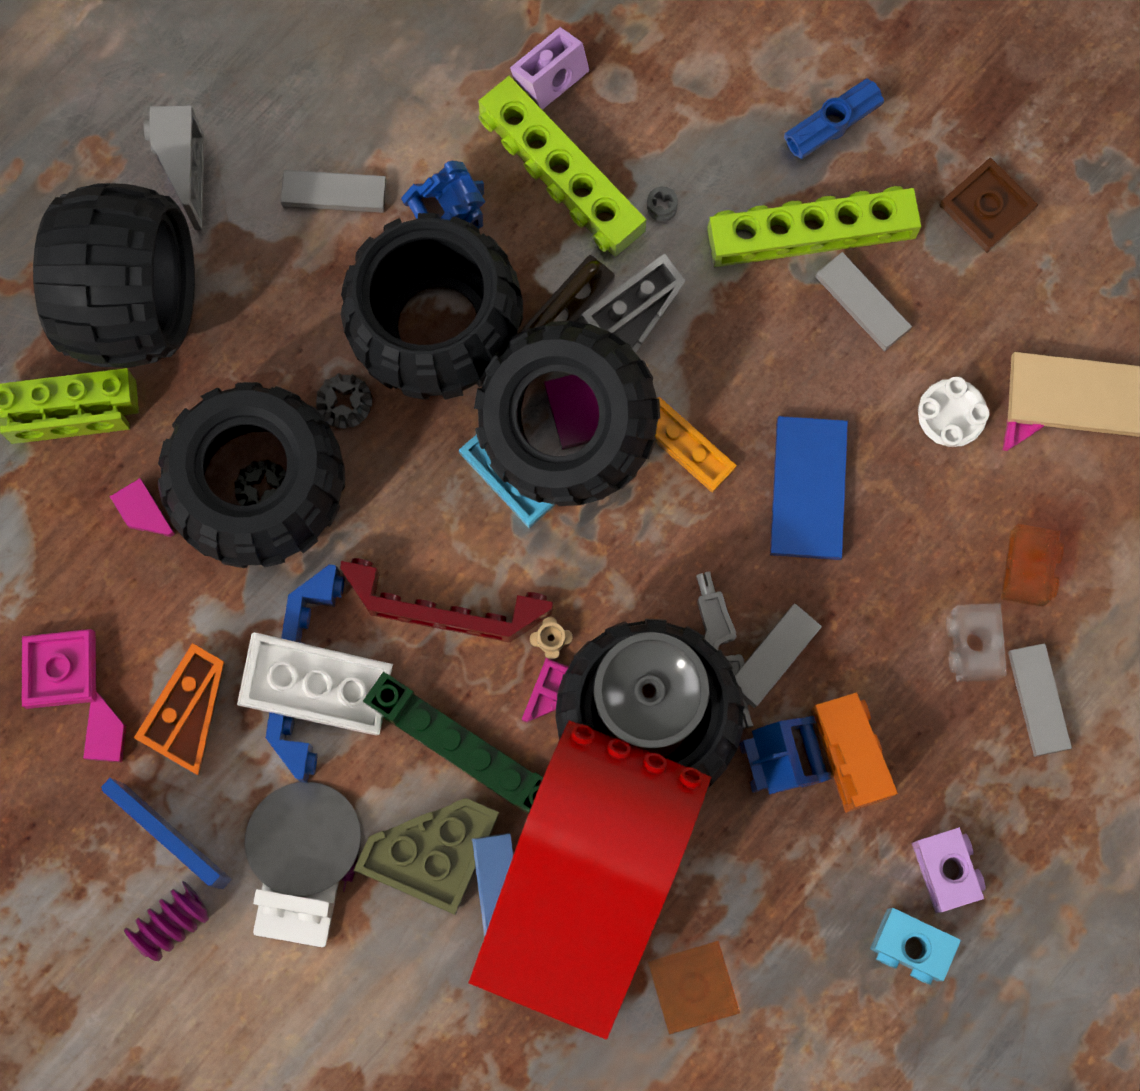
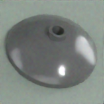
(678, 684)

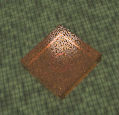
(693, 987)

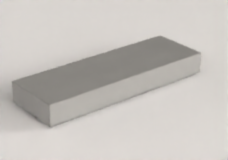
(333, 191)
(863, 301)
(775, 654)
(1039, 700)

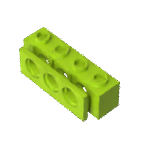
(67, 405)

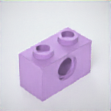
(551, 67)
(944, 892)

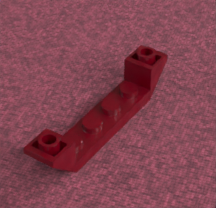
(527, 614)

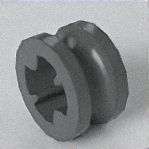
(658, 212)

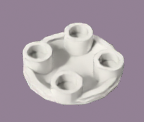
(952, 412)

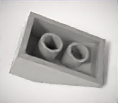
(179, 146)

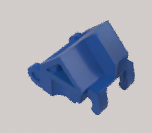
(453, 190)
(776, 759)

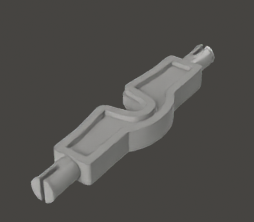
(719, 627)

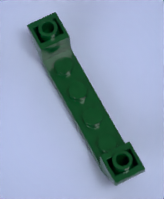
(453, 742)

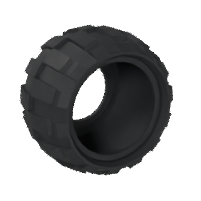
(416, 258)
(114, 275)
(625, 422)
(284, 521)
(719, 732)

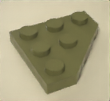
(430, 853)

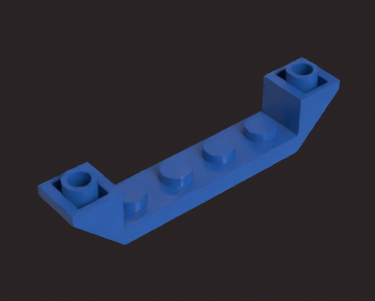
(318, 590)

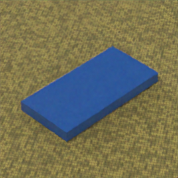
(809, 488)
(166, 834)

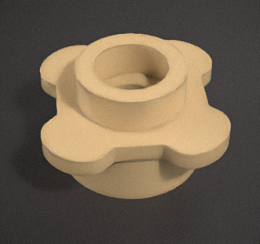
(551, 648)

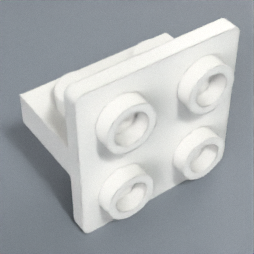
(295, 917)

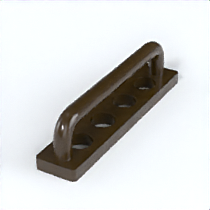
(589, 272)

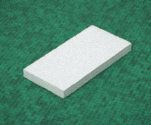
(310, 683)

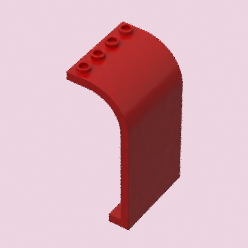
(589, 878)

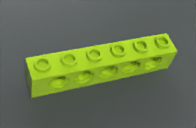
(510, 101)
(896, 202)

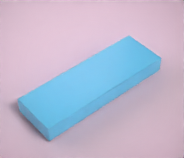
(525, 508)

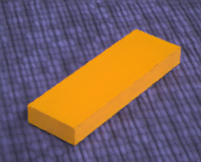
(692, 448)

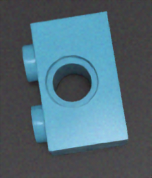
(937, 946)

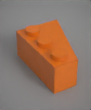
(184, 710)
(853, 752)

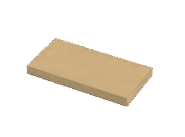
(1074, 394)

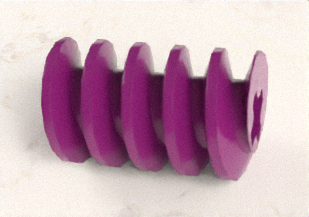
(168, 923)

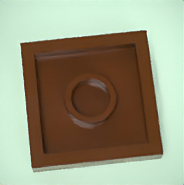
(988, 205)

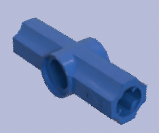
(819, 130)

